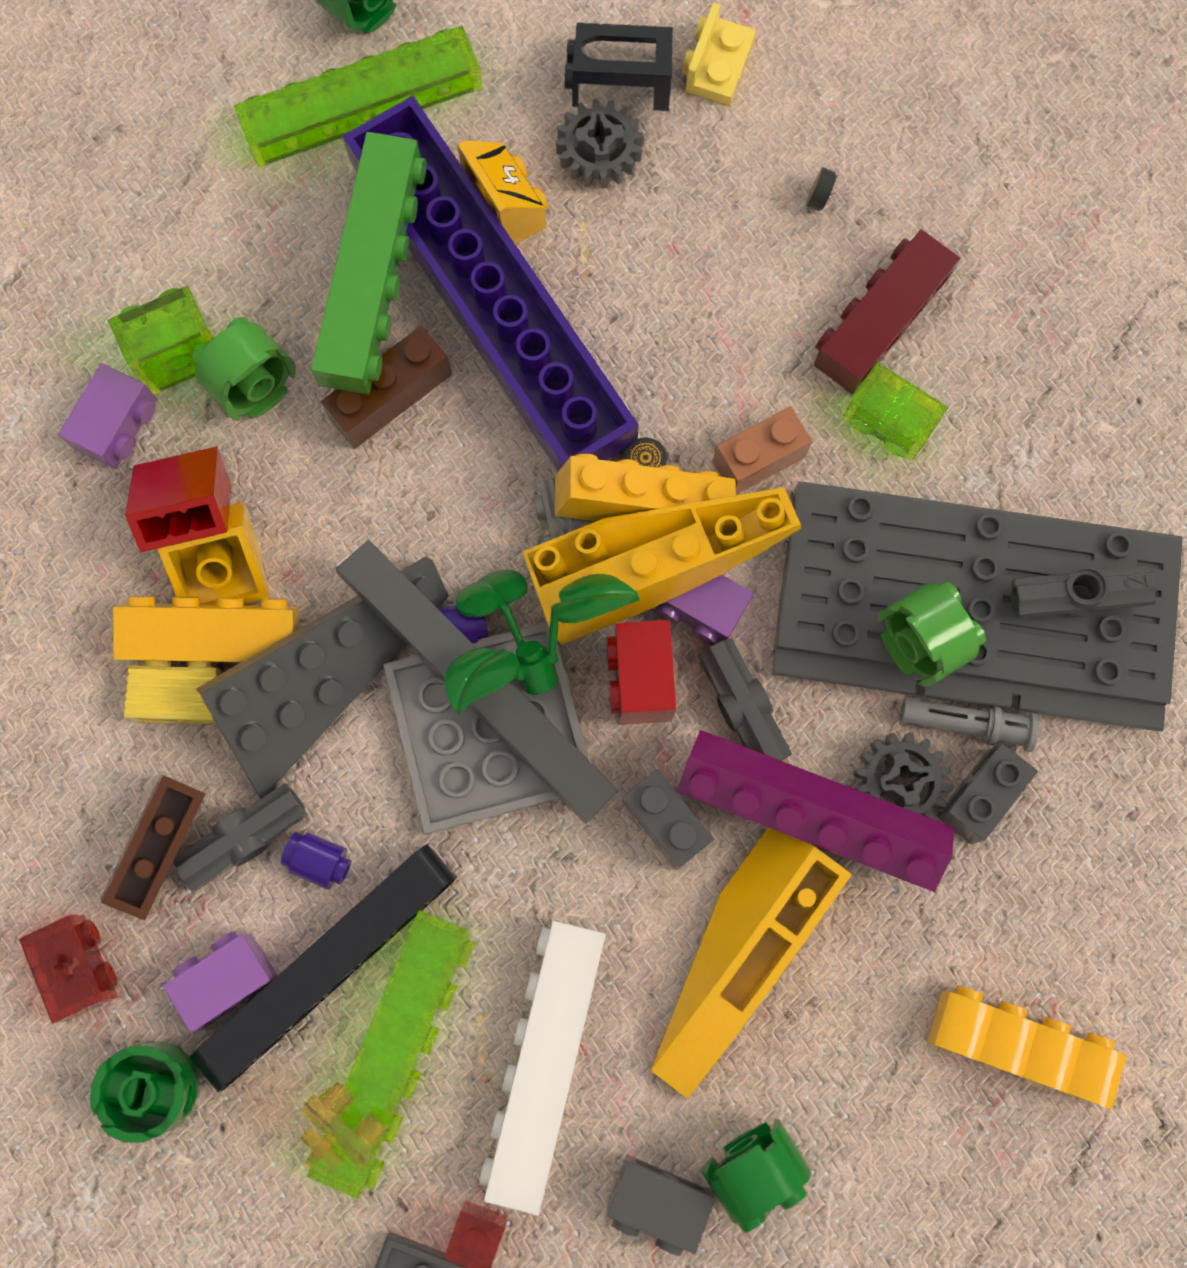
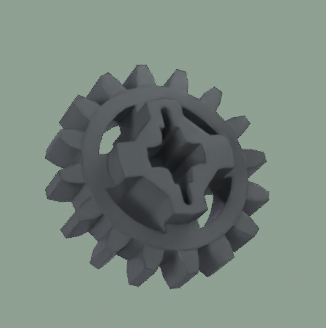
(580, 149)
(898, 763)

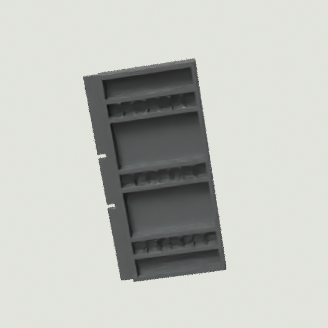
(876, 547)

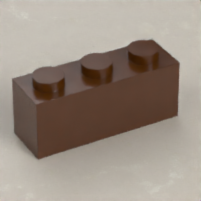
(406, 376)
(152, 847)

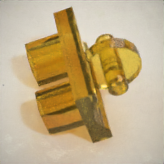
(325, 1115)

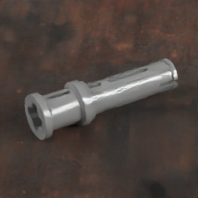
(990, 725)

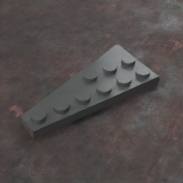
(297, 687)

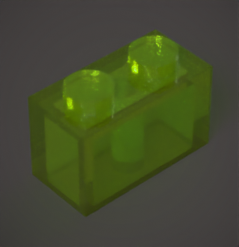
(894, 412)

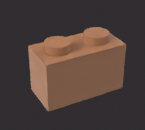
(763, 449)

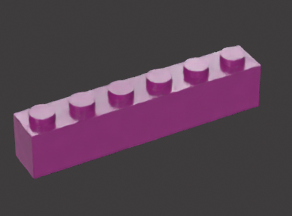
(818, 811)

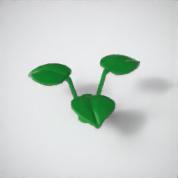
(486, 671)

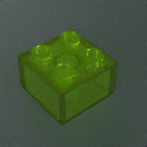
(162, 337)

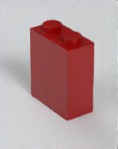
(178, 499)

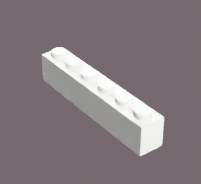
(544, 1067)

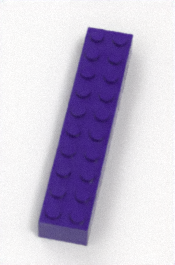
(503, 302)

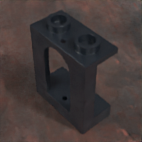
(586, 70)

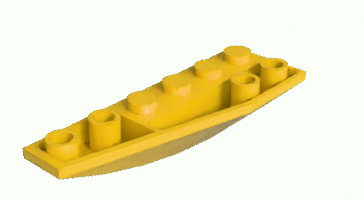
(660, 551)
(744, 951)

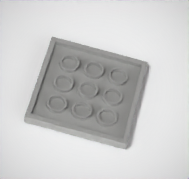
(455, 759)

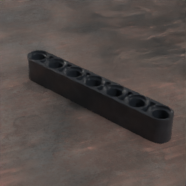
(322, 968)

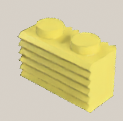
(168, 693)

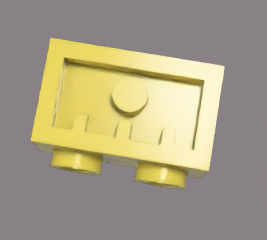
(719, 57)

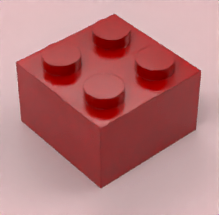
(644, 672)

